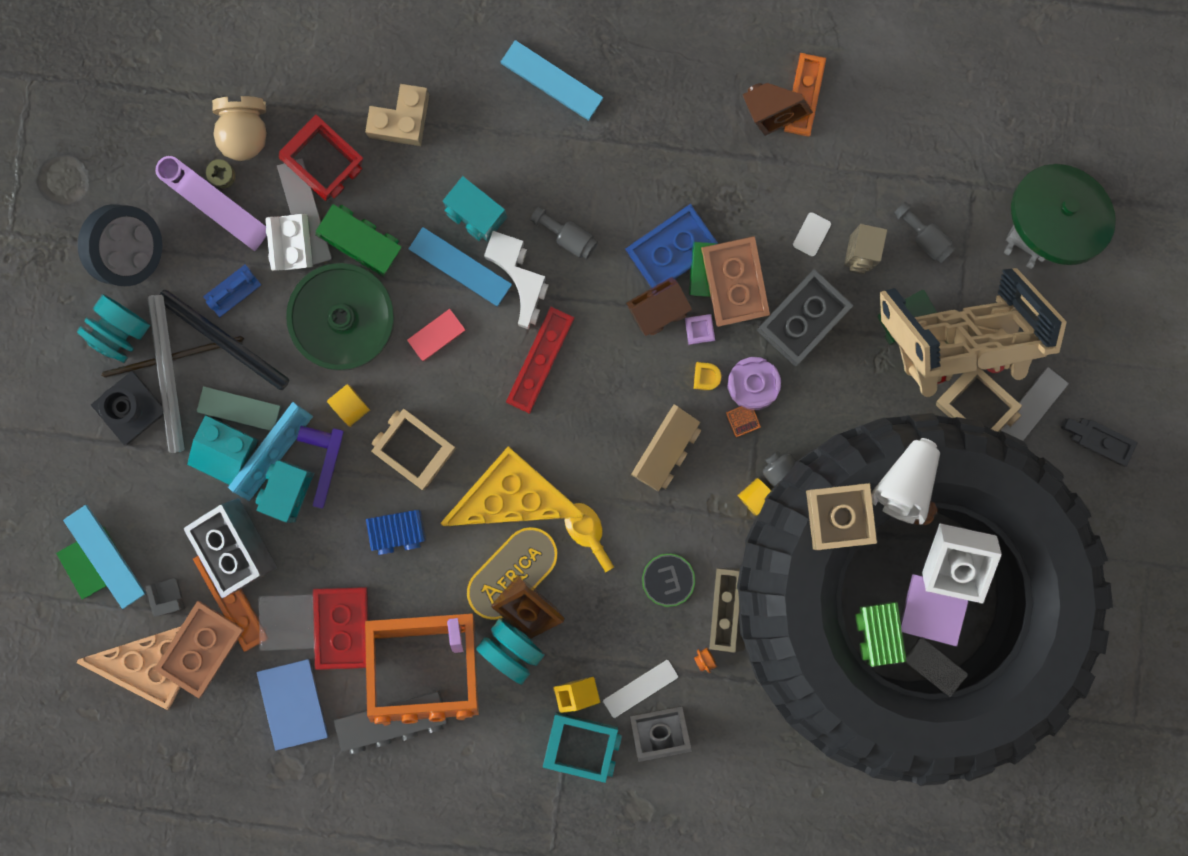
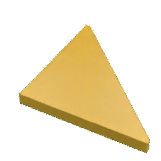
(511, 494)

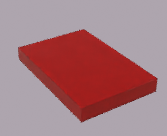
(340, 627)

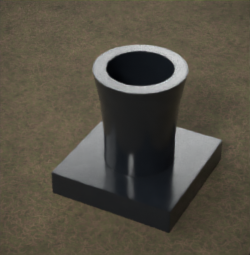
(141, 409)

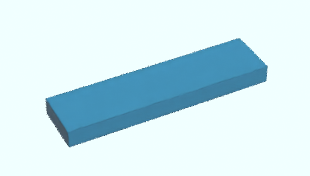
(460, 267)

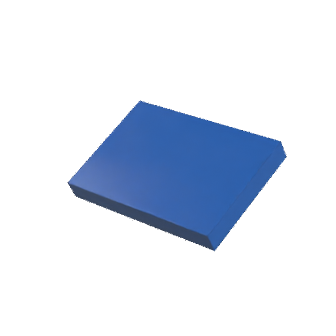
(669, 247)

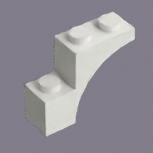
(507, 253)

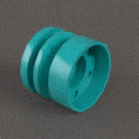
(113, 329)

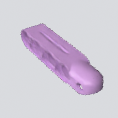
(211, 201)

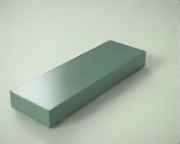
(238, 408)

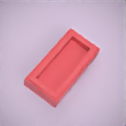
(436, 335)

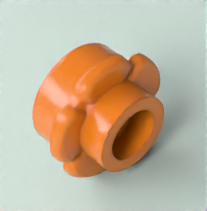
(705, 660)

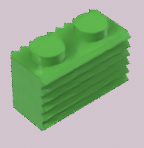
(881, 634)

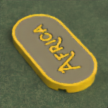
(526, 553)

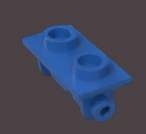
(232, 291)

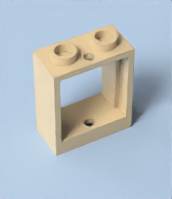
(963, 382)
(433, 467)

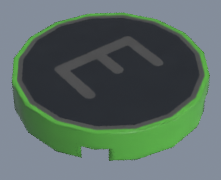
(668, 580)

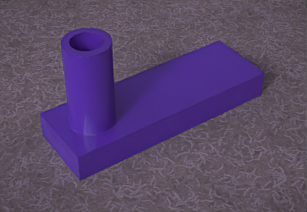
(332, 443)

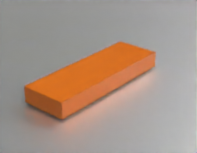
(808, 83)

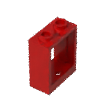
(302, 138)

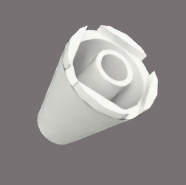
(909, 483)

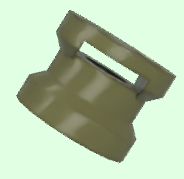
(226, 174)

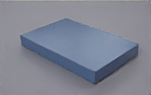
(292, 704)

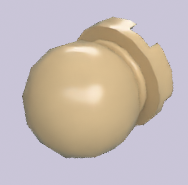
(239, 130)

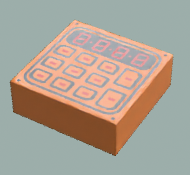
(742, 421)

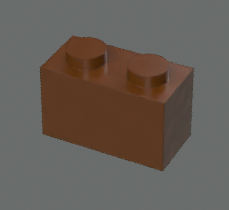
(659, 307)

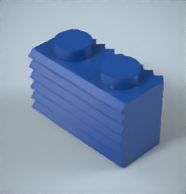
(396, 530)

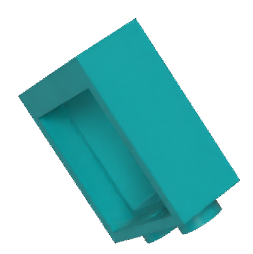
(554, 740)

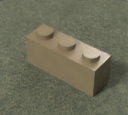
(865, 248)
(726, 609)

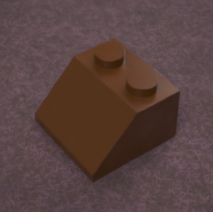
(775, 106)

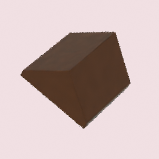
(527, 608)

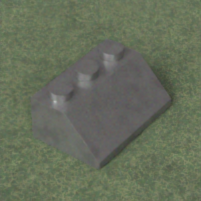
(230, 547)

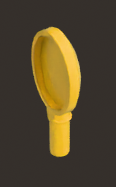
(588, 533)

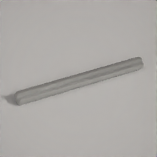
(165, 373)

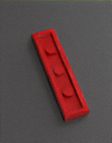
(540, 360)

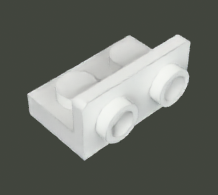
(289, 242)

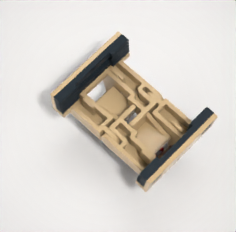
(976, 336)

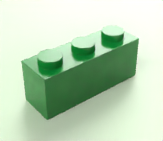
(358, 239)

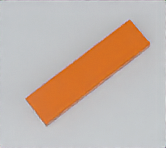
(235, 608)

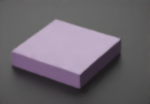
(932, 614)

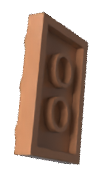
(735, 281)
(199, 649)

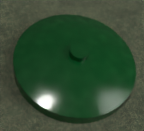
(1063, 214)
(340, 316)

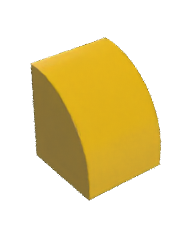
(348, 405)
(754, 496)
(576, 695)

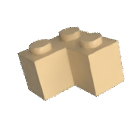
(403, 124)

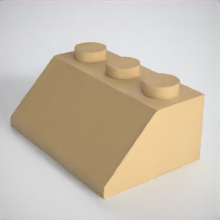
(667, 449)

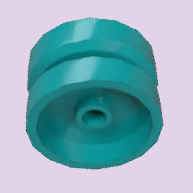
(507, 654)

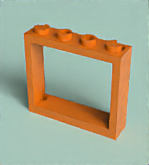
(417, 627)

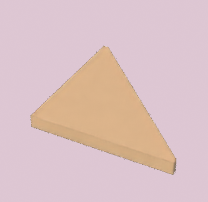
(134, 666)

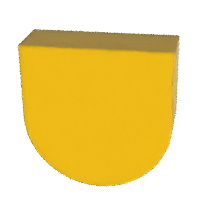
(706, 376)

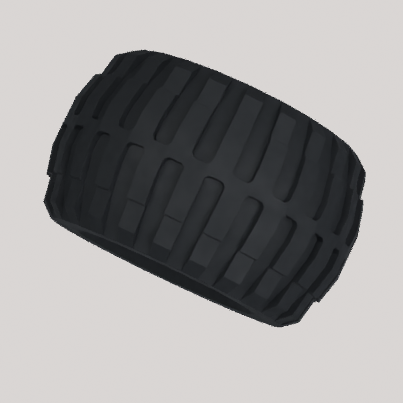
(1020, 676)

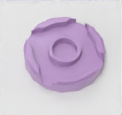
(754, 383)

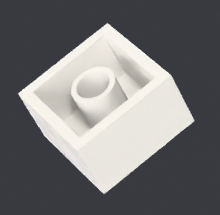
(961, 563)

